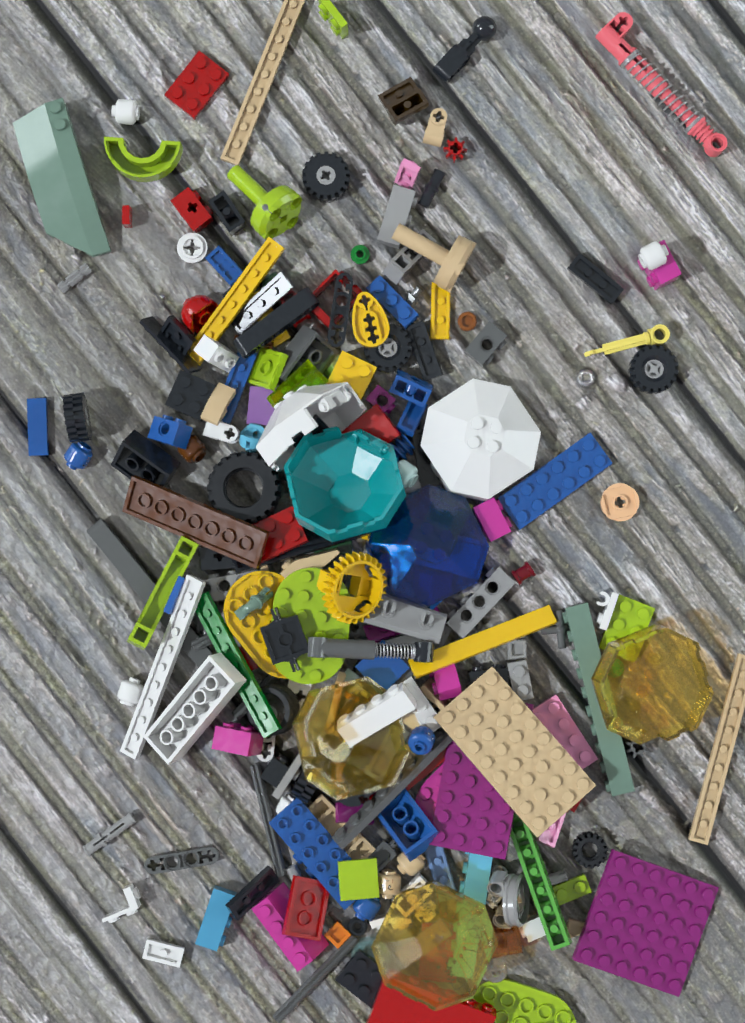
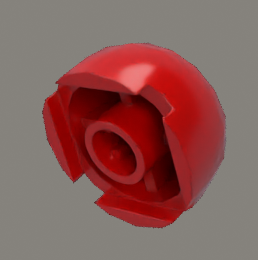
(197, 312)

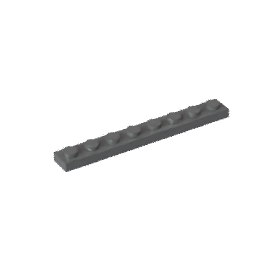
(384, 796)

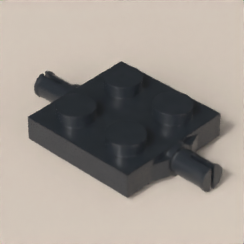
(285, 639)

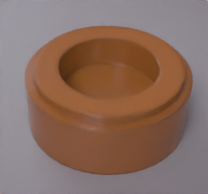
(467, 321)

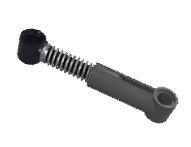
(367, 649)

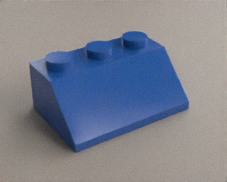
(407, 825)

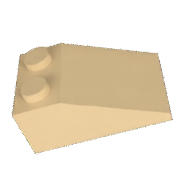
(316, 559)

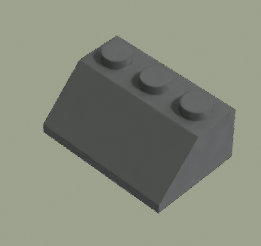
(304, 346)

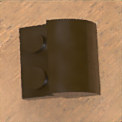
(403, 101)

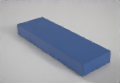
(37, 427)

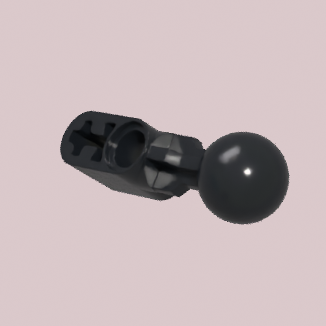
(457, 57)

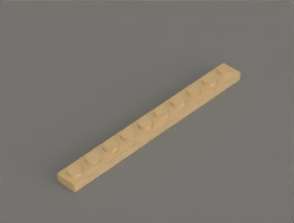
(262, 81)
(720, 755)

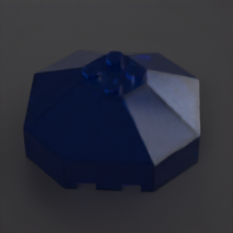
(430, 547)

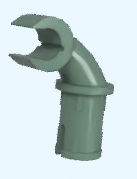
(255, 602)

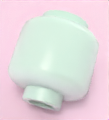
(408, 473)

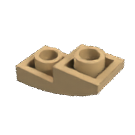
(217, 404)

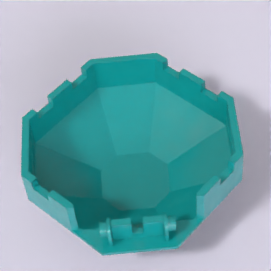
(344, 483)

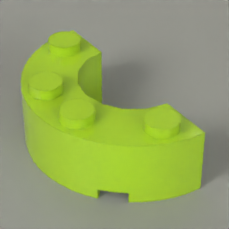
(143, 169)

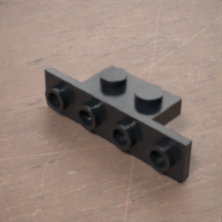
(174, 340)

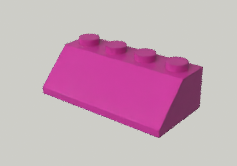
(271, 913)

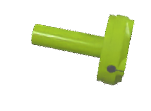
(274, 209)

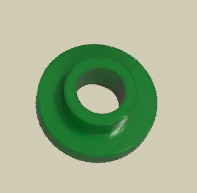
(360, 260)

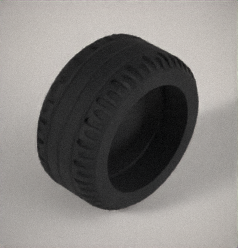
(290, 702)

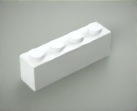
(376, 714)

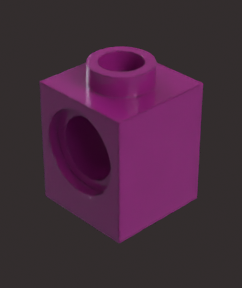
(378, 392)

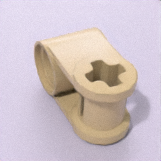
(435, 130)

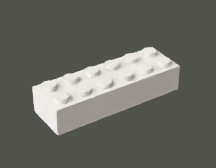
(194, 708)

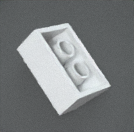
(423, 713)

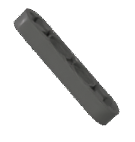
(181, 857)

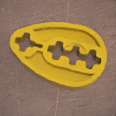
(359, 327)

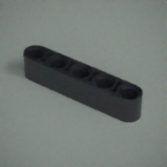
(276, 322)

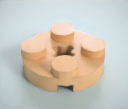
(625, 493)

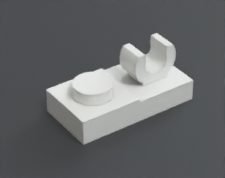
(604, 618)

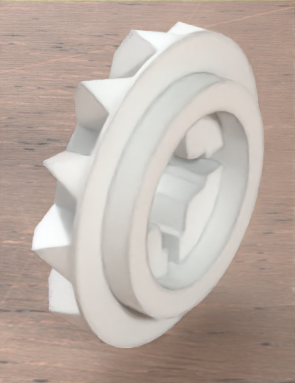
(186, 241)

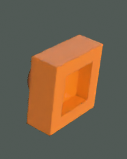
(337, 934)

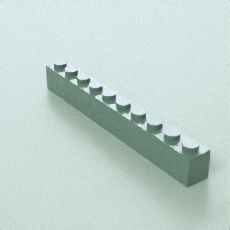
(588, 655)

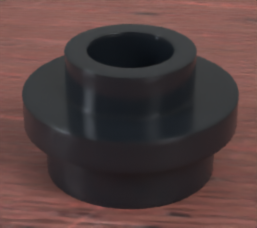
(357, 932)

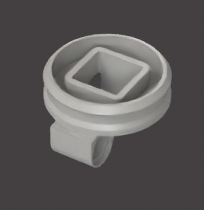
(515, 899)

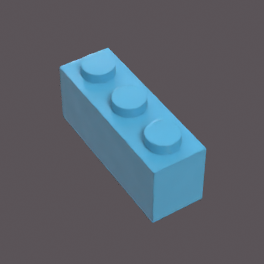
(215, 919)

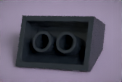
(144, 459)

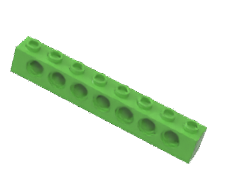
(540, 885)

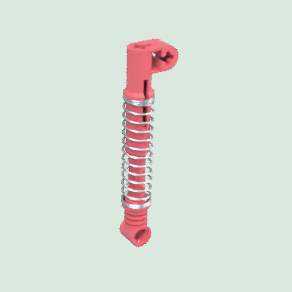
(632, 60)

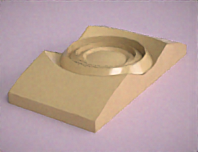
(325, 813)

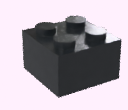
(189, 395)

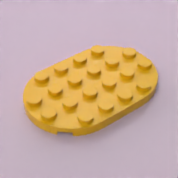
(248, 629)

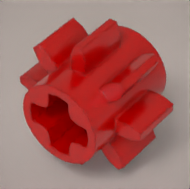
(449, 149)

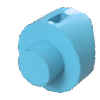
(248, 438)

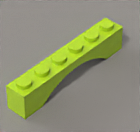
(156, 603)

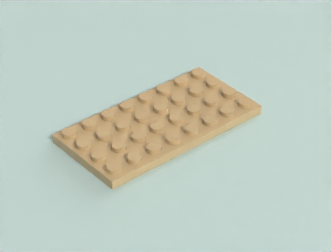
(514, 751)

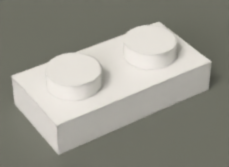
(163, 952)

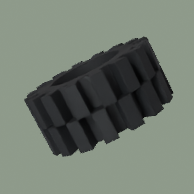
(601, 852)

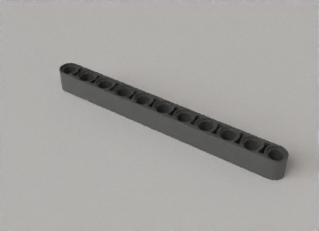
(139, 579)

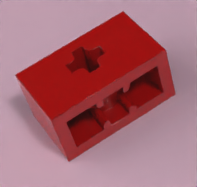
(196, 220)

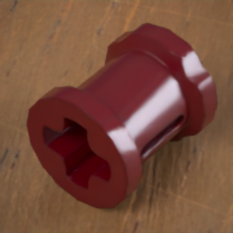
(523, 573)

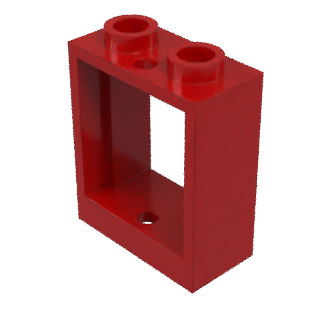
(318, 312)

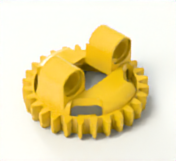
(361, 586)

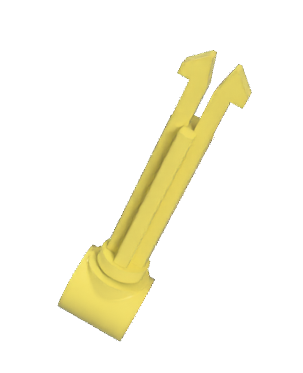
(646, 338)

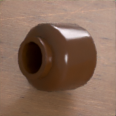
(195, 450)

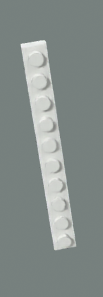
(163, 666)

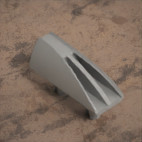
(408, 619)

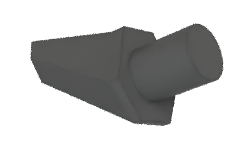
(412, 296)

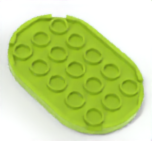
(300, 596)
(523, 1003)

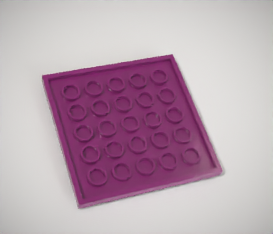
(645, 923)

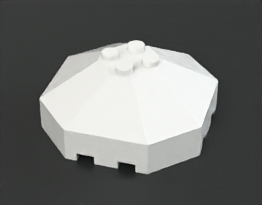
(333, 403)
(480, 439)

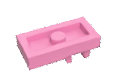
(407, 174)
(551, 835)

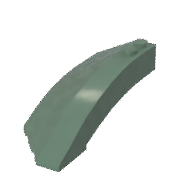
(60, 178)

